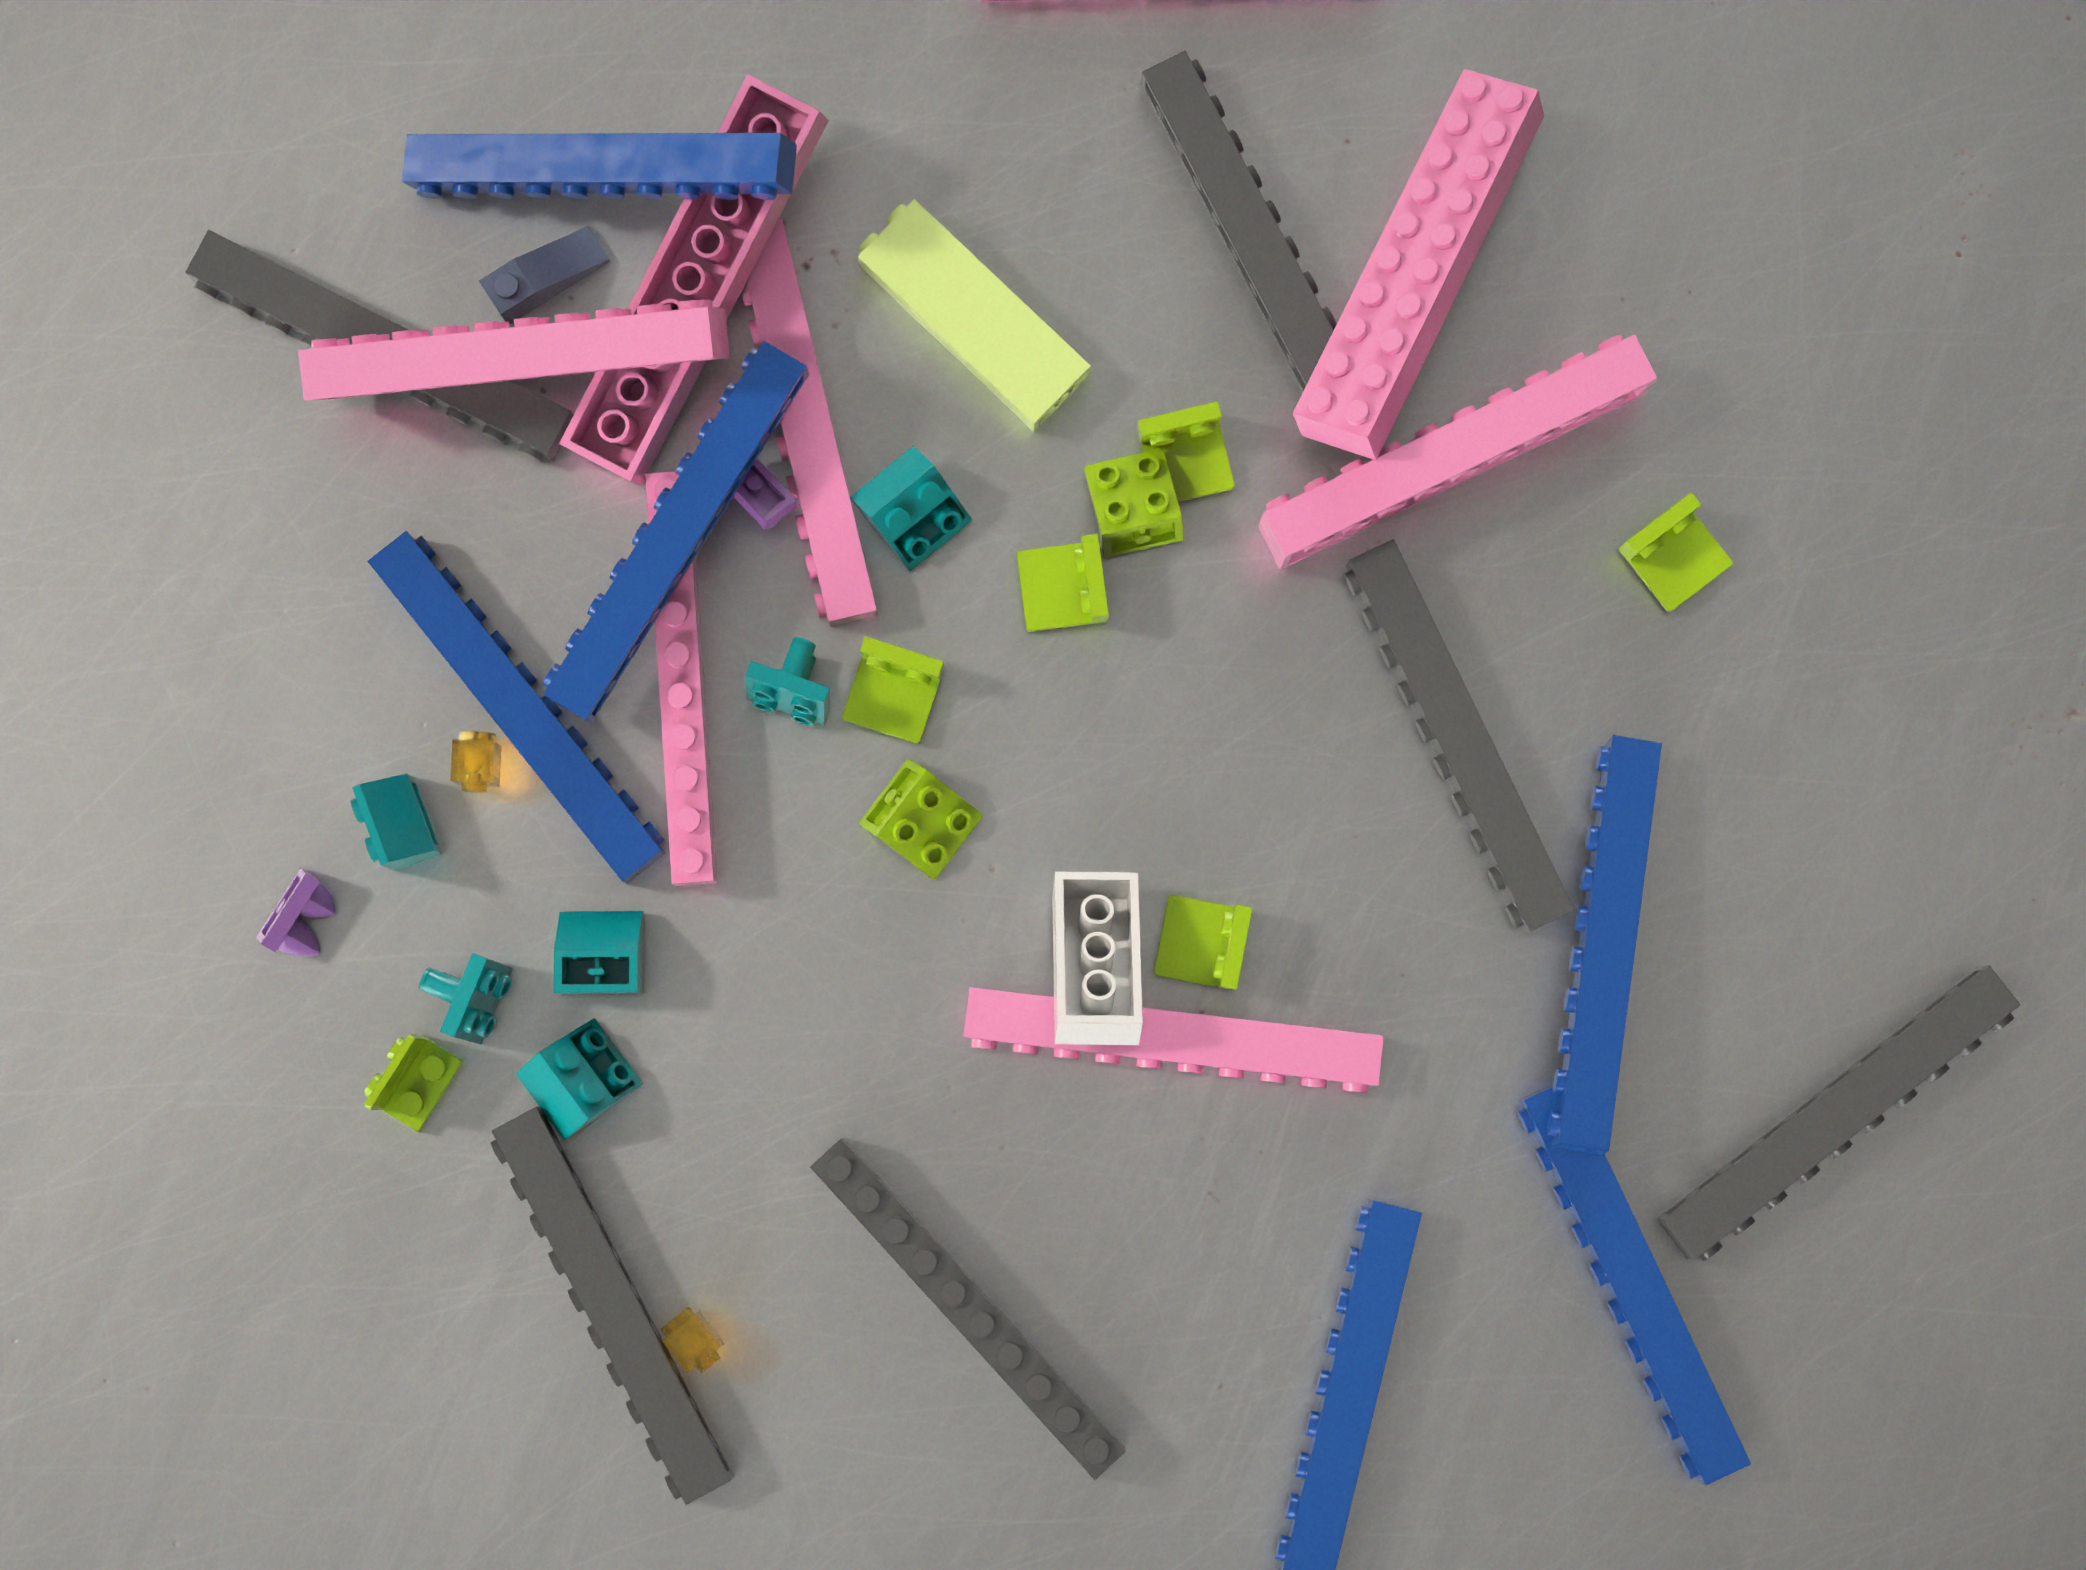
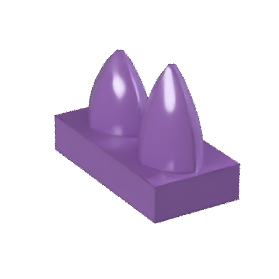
(764, 496)
(283, 927)

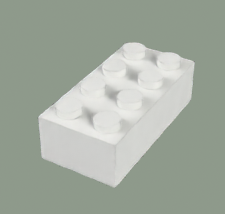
(1097, 958)

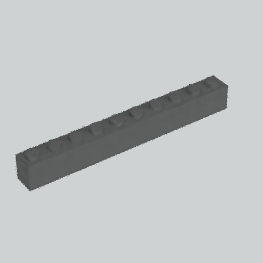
(1240, 211)
(319, 313)
(1458, 737)
(1838, 1113)
(612, 1305)
(968, 1308)

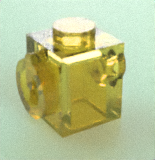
(475, 761)
(692, 1341)

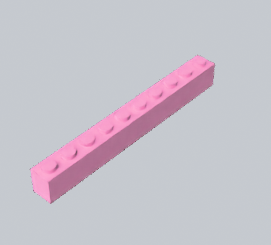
(810, 442)
(684, 723)
(1188, 1040)

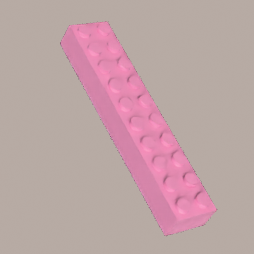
(701, 257)
(1419, 264)
(504, 353)
(1456, 451)

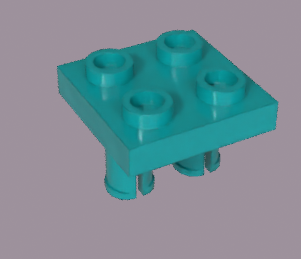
(790, 687)
(471, 998)

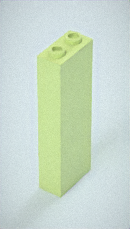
(973, 314)

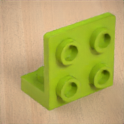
(1191, 448)
(1134, 503)
(1676, 554)
(1063, 585)
(893, 690)
(921, 818)
(1202, 942)
(413, 1080)

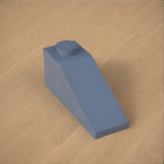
(543, 273)

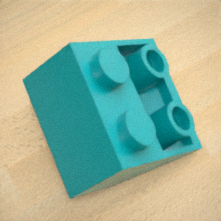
(911, 508)
(395, 821)
(599, 953)
(578, 1078)

